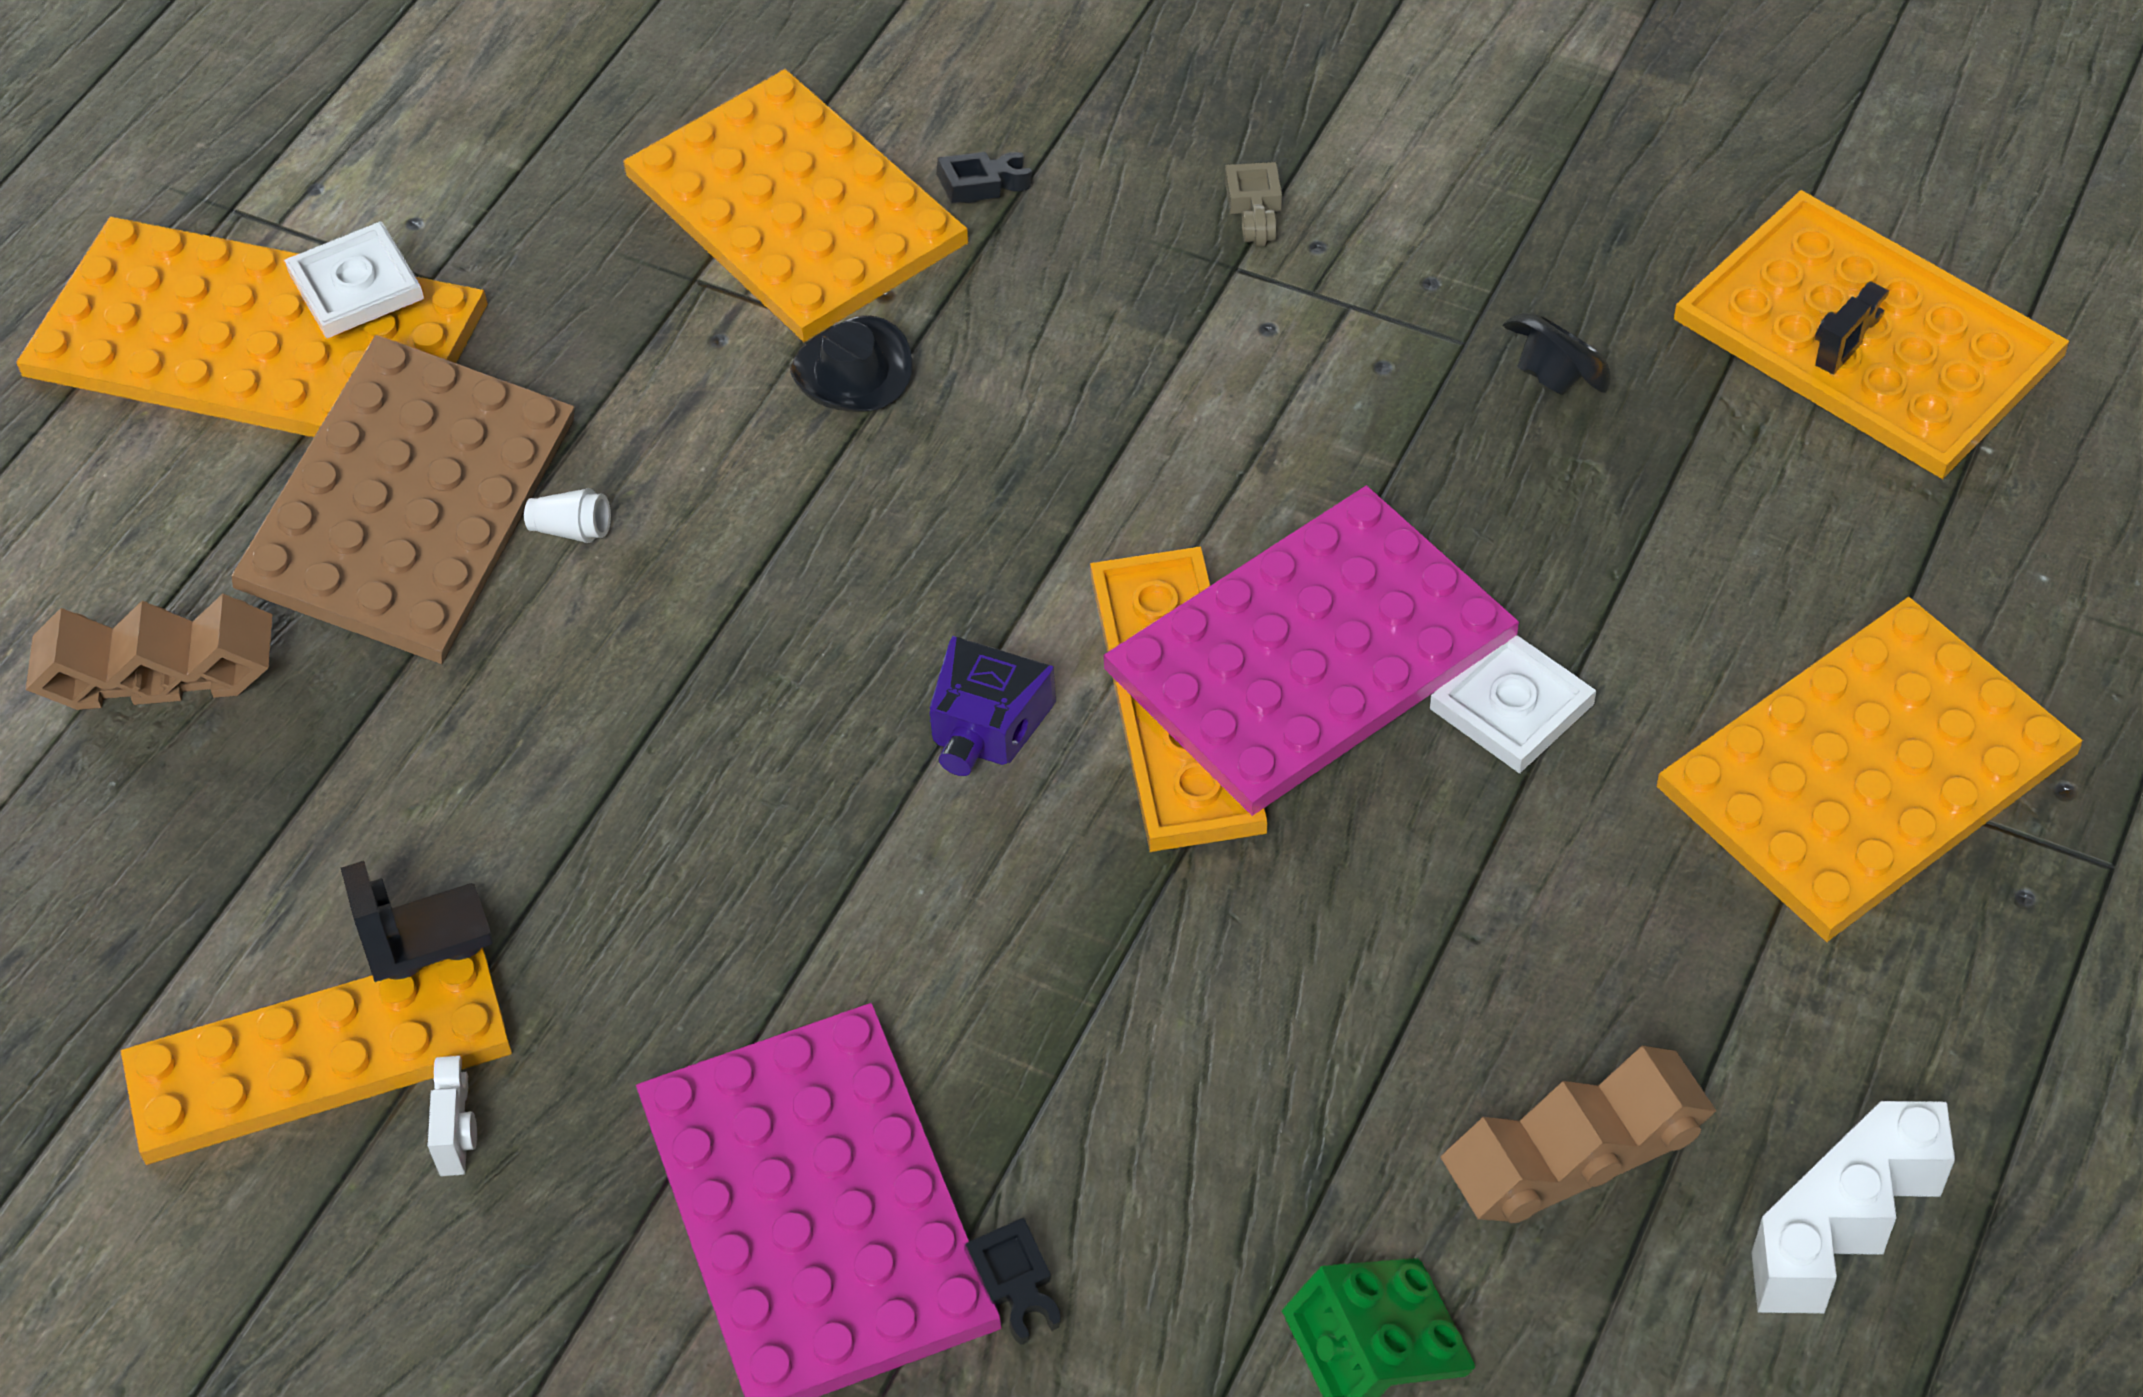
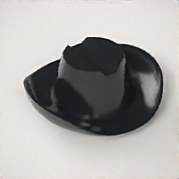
(1557, 355)
(854, 365)

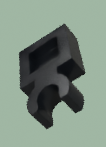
(977, 178)
(1844, 331)
(1011, 1271)

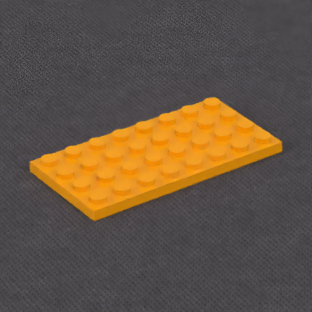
(219, 329)

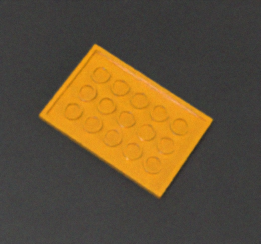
(795, 204)
(1925, 376)
(1868, 767)

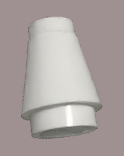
(570, 515)

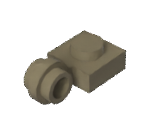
(1256, 195)

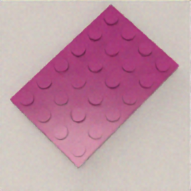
(1309, 648)
(815, 1209)

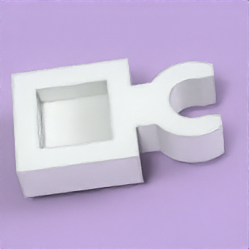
(450, 1127)

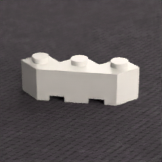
(1849, 1203)

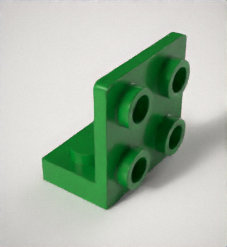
(1375, 1328)

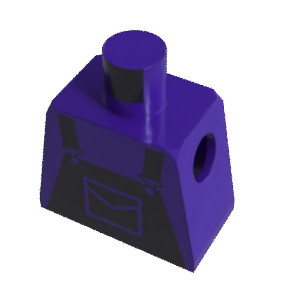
(987, 704)

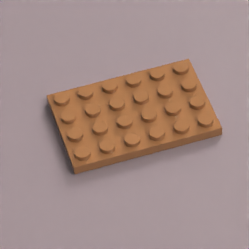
(405, 499)

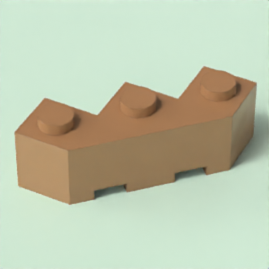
(149, 654)
(1579, 1137)

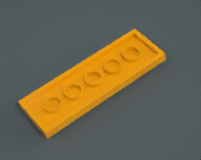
(1175, 793)
(309, 1055)

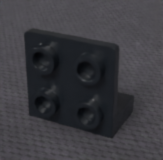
(416, 933)

